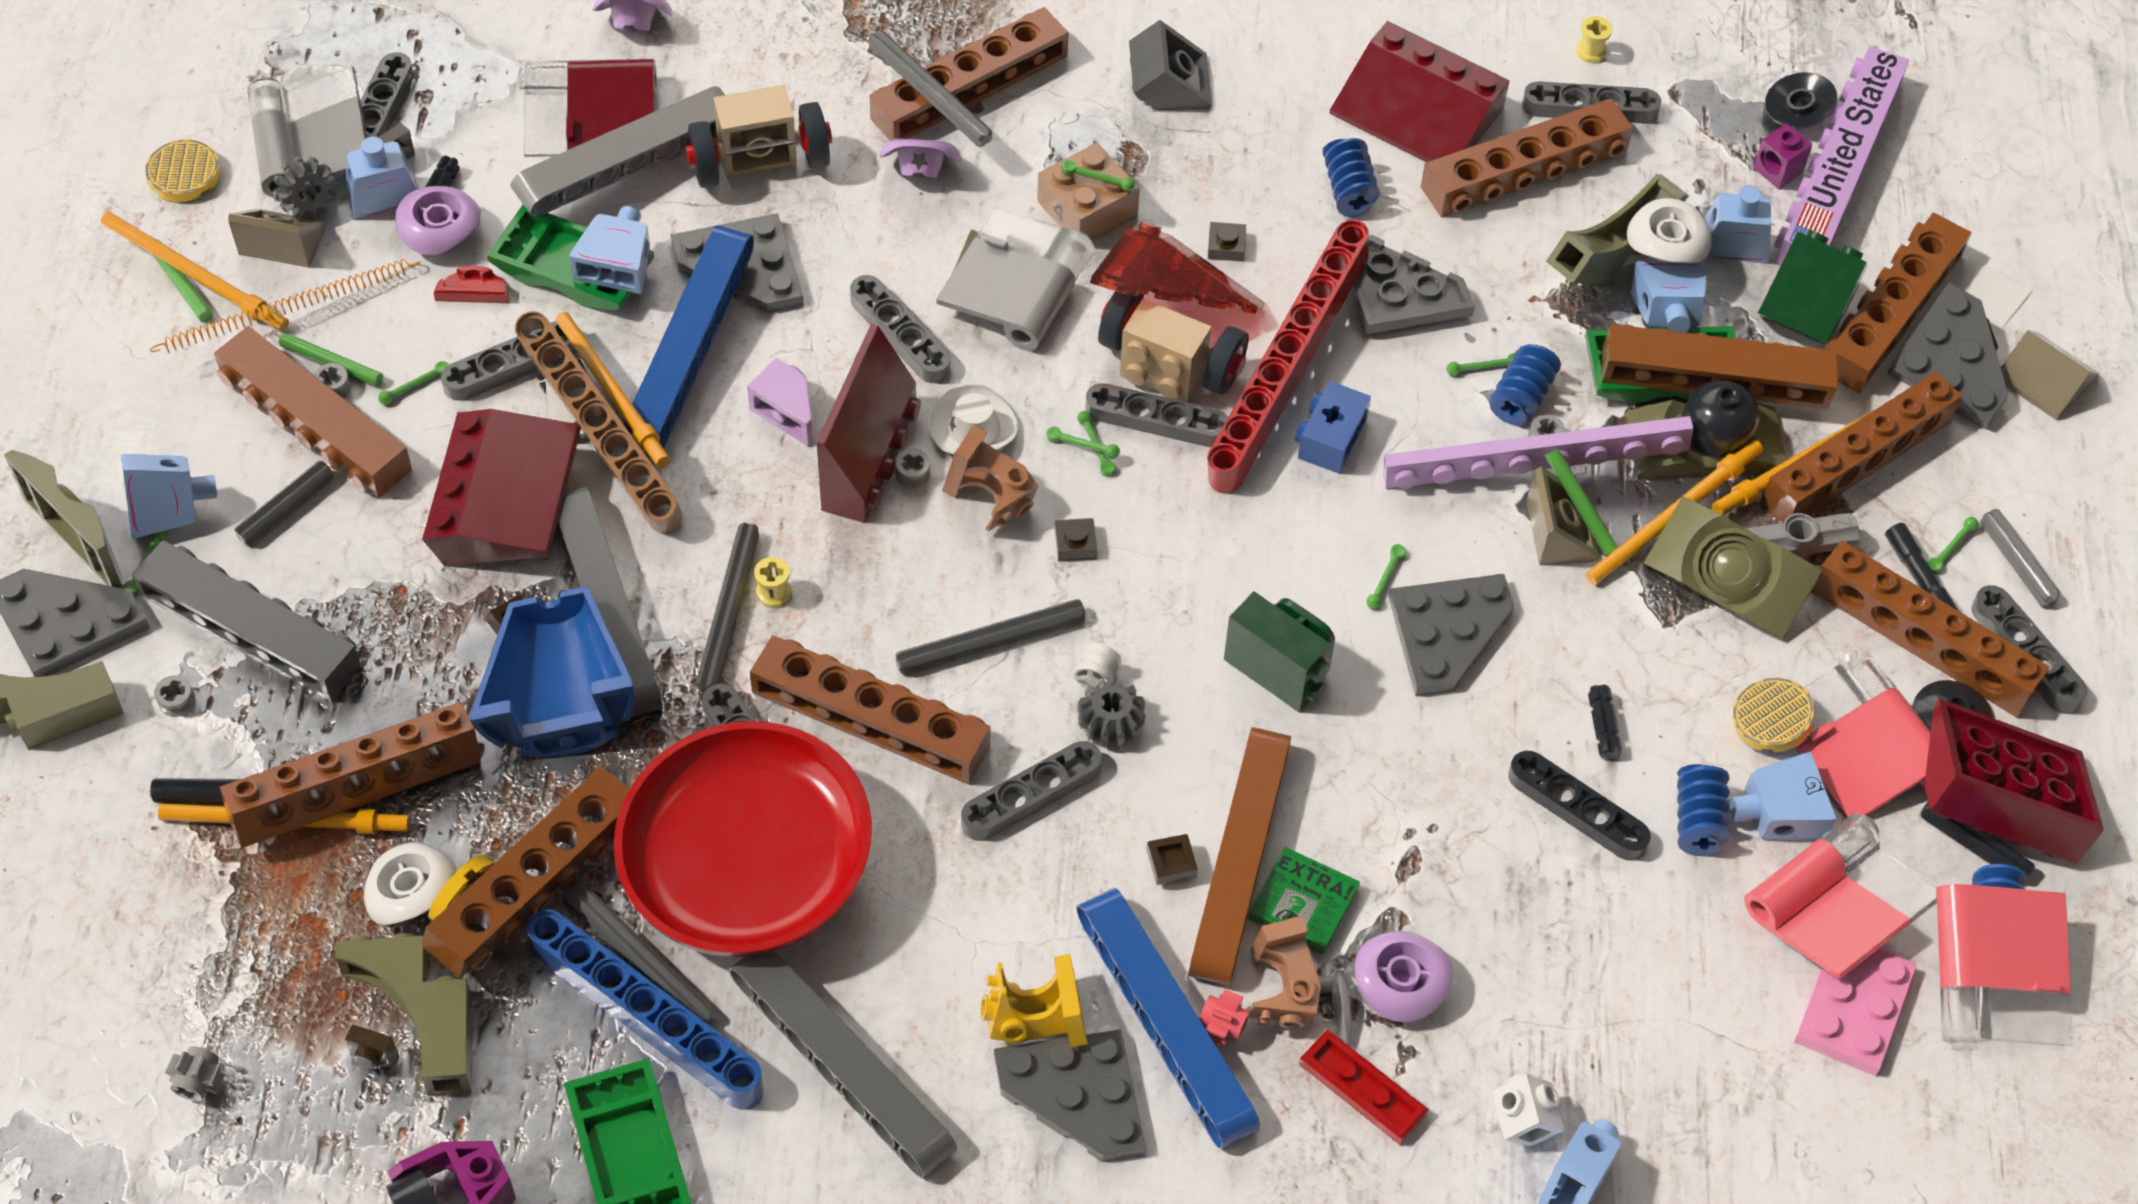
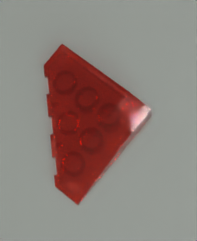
(1160, 263)

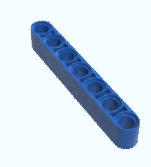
(692, 329)
(1168, 1018)
(650, 1025)

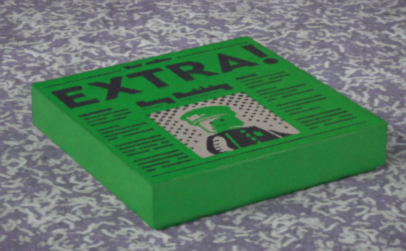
(1307, 889)

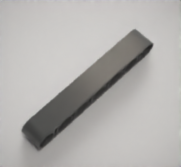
(595, 568)
(844, 1061)

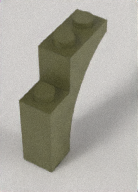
(1601, 250)
(57, 704)
(436, 1008)

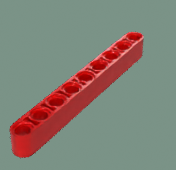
(1288, 356)

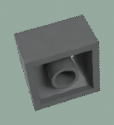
(1169, 70)

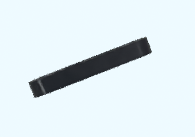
(1574, 810)

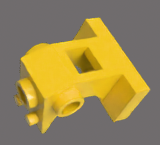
(1034, 1013)

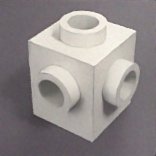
(1527, 1110)

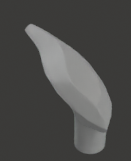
(1340, 1002)

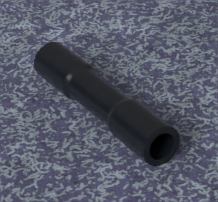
(1911, 555)

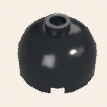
(1722, 417)

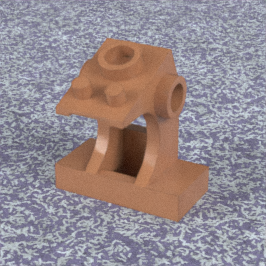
(990, 469)
(1286, 949)

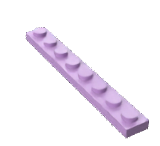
(1528, 453)

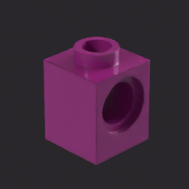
(1782, 156)

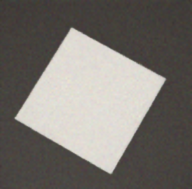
(1998, 293)

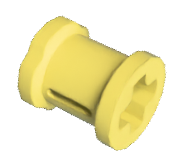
(1594, 33)
(777, 583)

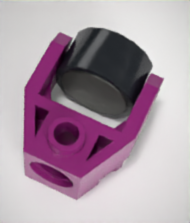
(473, 1163)

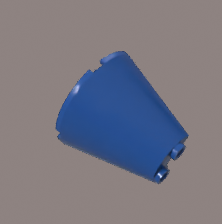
(553, 679)

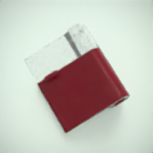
(582, 100)

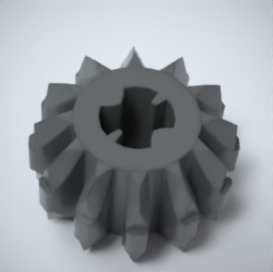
(316, 192)
(1111, 712)

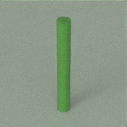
(187, 291)
(325, 356)
(1581, 501)

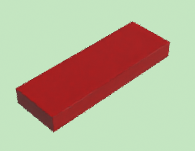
(1363, 1087)

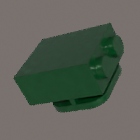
(1813, 287)
(1280, 648)

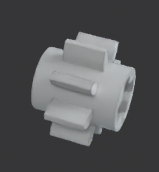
(194, 1073)

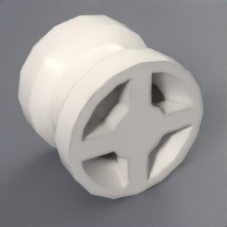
(1098, 663)

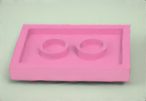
(1858, 1013)

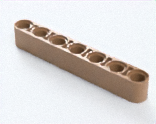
(610, 433)

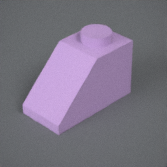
(782, 399)

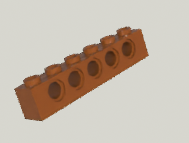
(973, 73)
(1526, 157)
(1896, 299)
(1862, 448)
(1930, 628)
(882, 726)
(350, 774)
(463, 949)

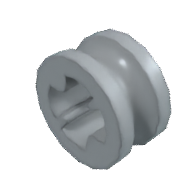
(334, 371)
(1546, 422)
(910, 477)
(182, 703)

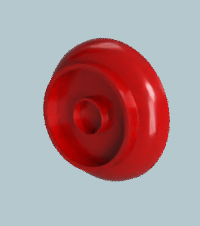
(743, 838)

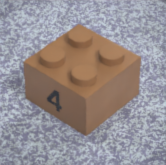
(1086, 202)

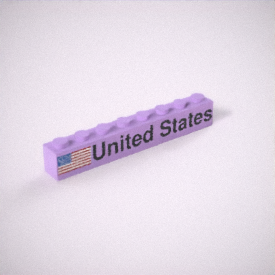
(1844, 148)

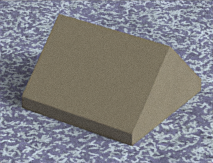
(276, 236)
(2046, 374)
(1556, 523)

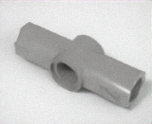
(1813, 534)

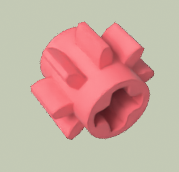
(1224, 1017)

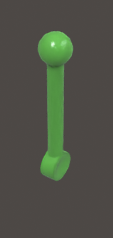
(1069, 168)
(1455, 368)
(386, 397)
(1055, 435)
(1107, 467)
(1970, 525)
(156, 538)
(1397, 554)

